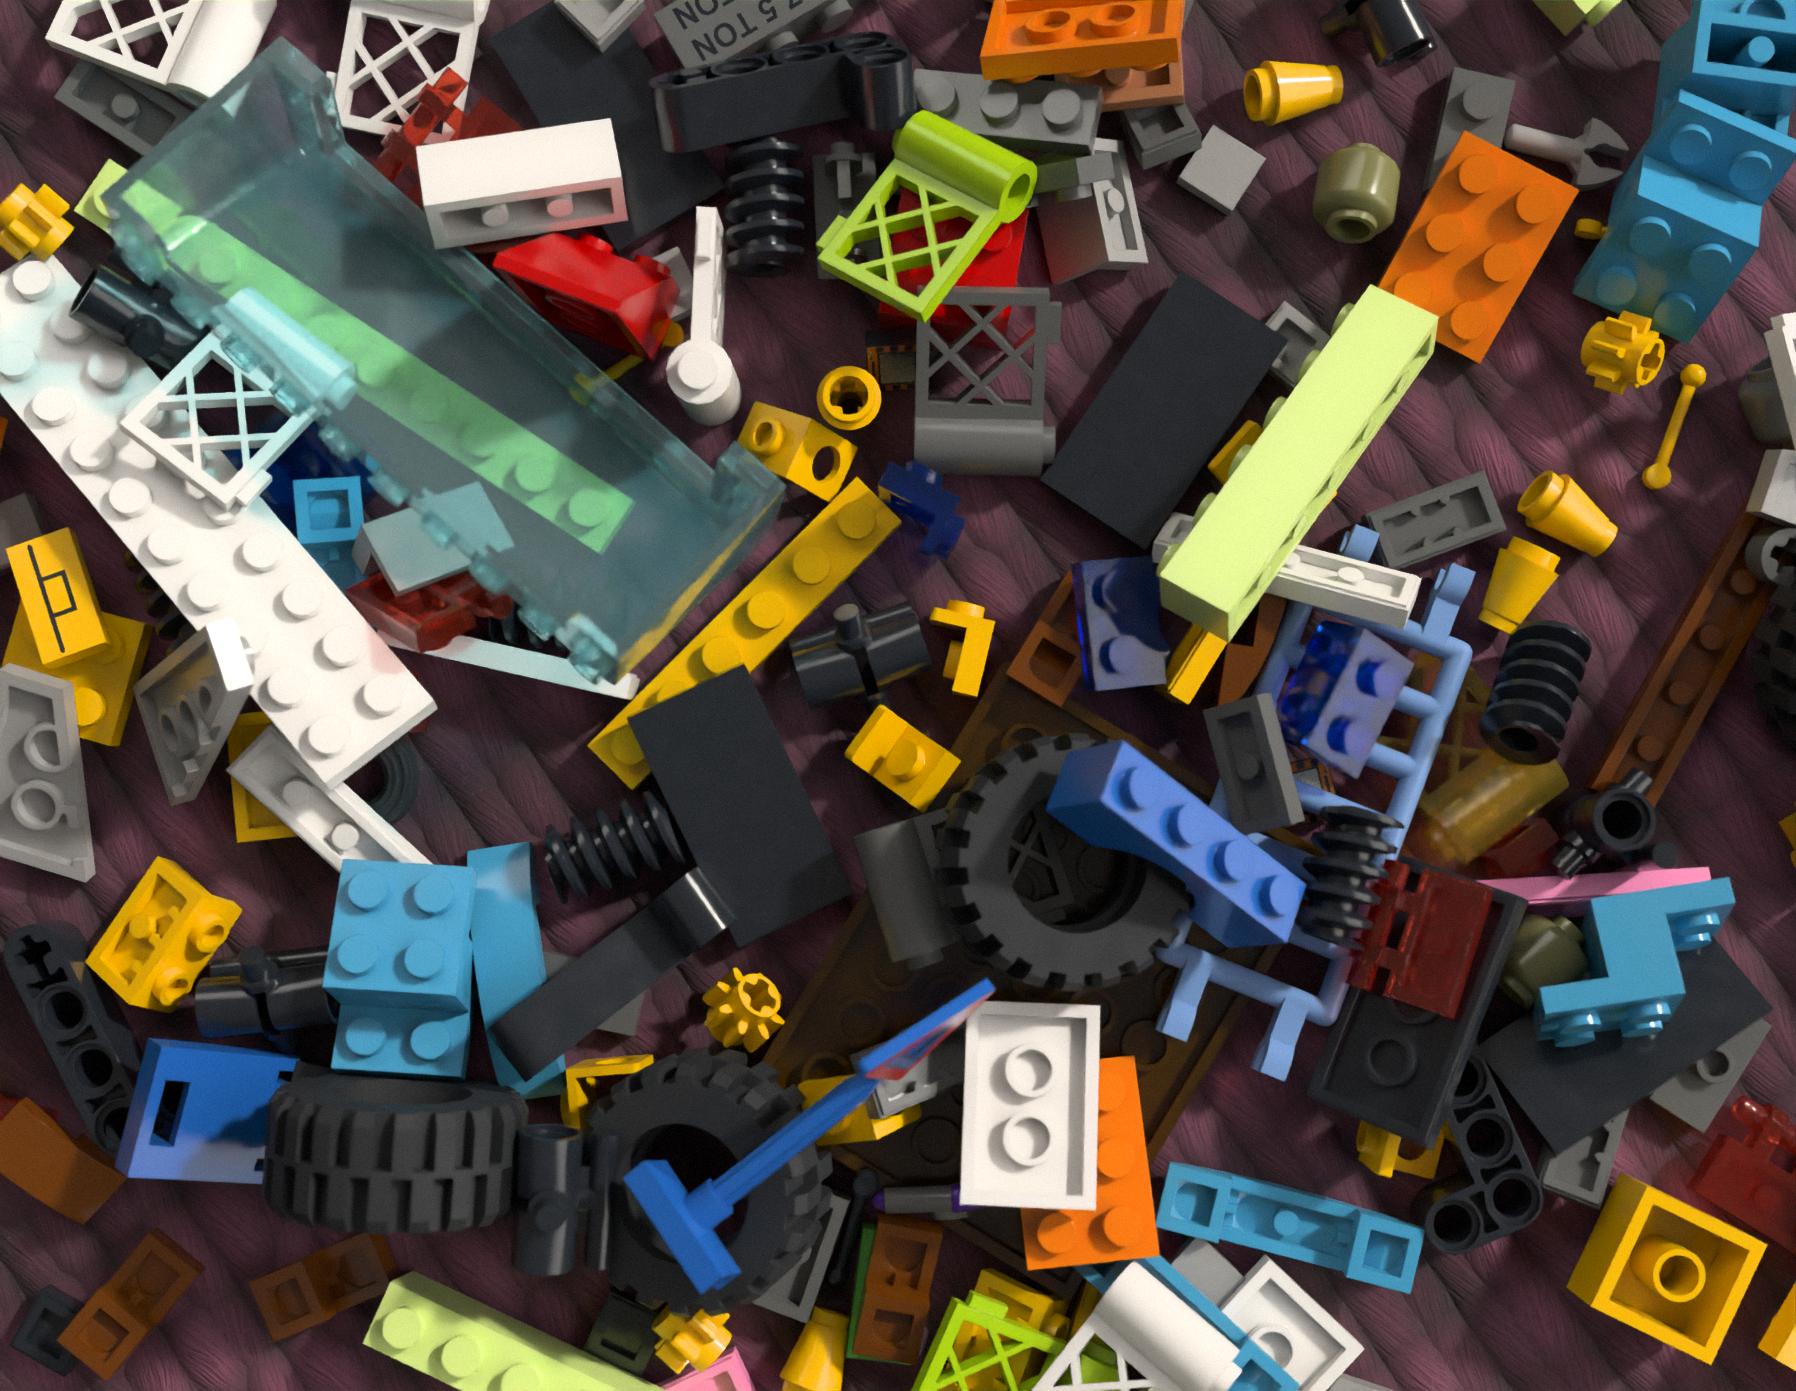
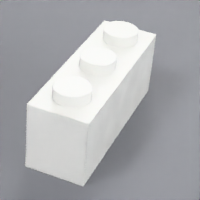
(521, 183)

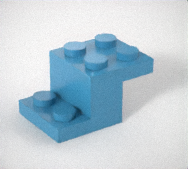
(1736, 58)
(1686, 216)
(1633, 961)
(403, 969)

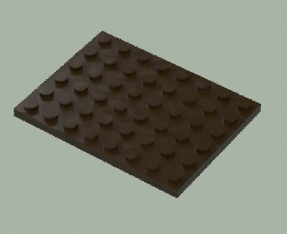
(867, 999)

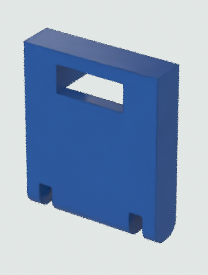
(218, 1116)

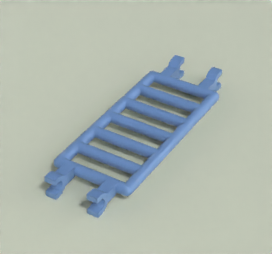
(1290, 1003)

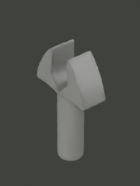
(1572, 152)

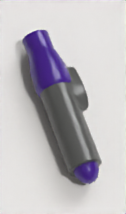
(940, 1200)

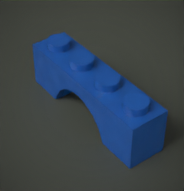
(1132, 806)

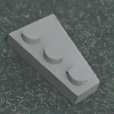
(42, 775)

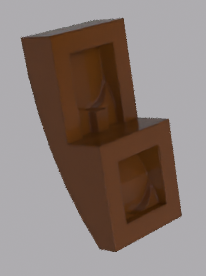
(1052, 652)
(1241, 663)
(54, 1165)
(324, 1283)
(897, 1288)
(131, 1304)

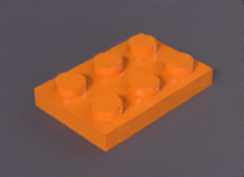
(1079, 37)
(1476, 242)
(1124, 1213)

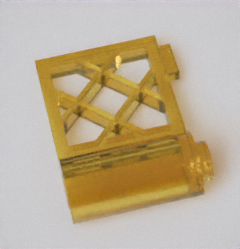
(1485, 796)

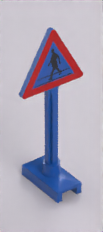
(689, 1219)

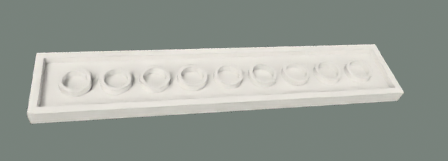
(316, 658)

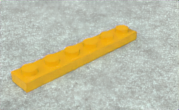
(760, 614)

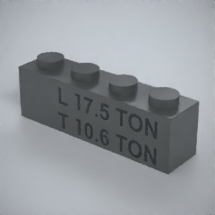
(728, 29)

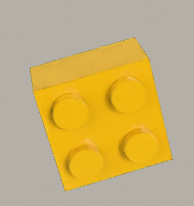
(1666, 1268)

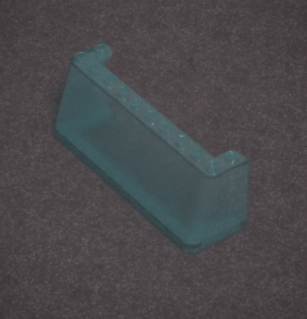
(433, 371)

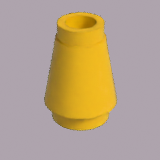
(1289, 90)
(844, 384)
(1566, 513)
(1517, 583)
(818, 1354)

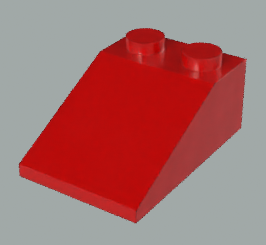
(594, 291)

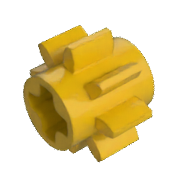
(33, 222)
(1622, 352)
(743, 1009)
(690, 1340)

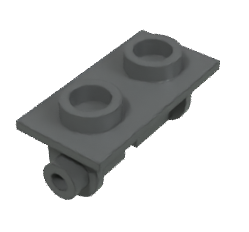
(839, 187)

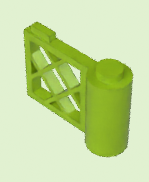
(943, 166)
(1096, 1360)

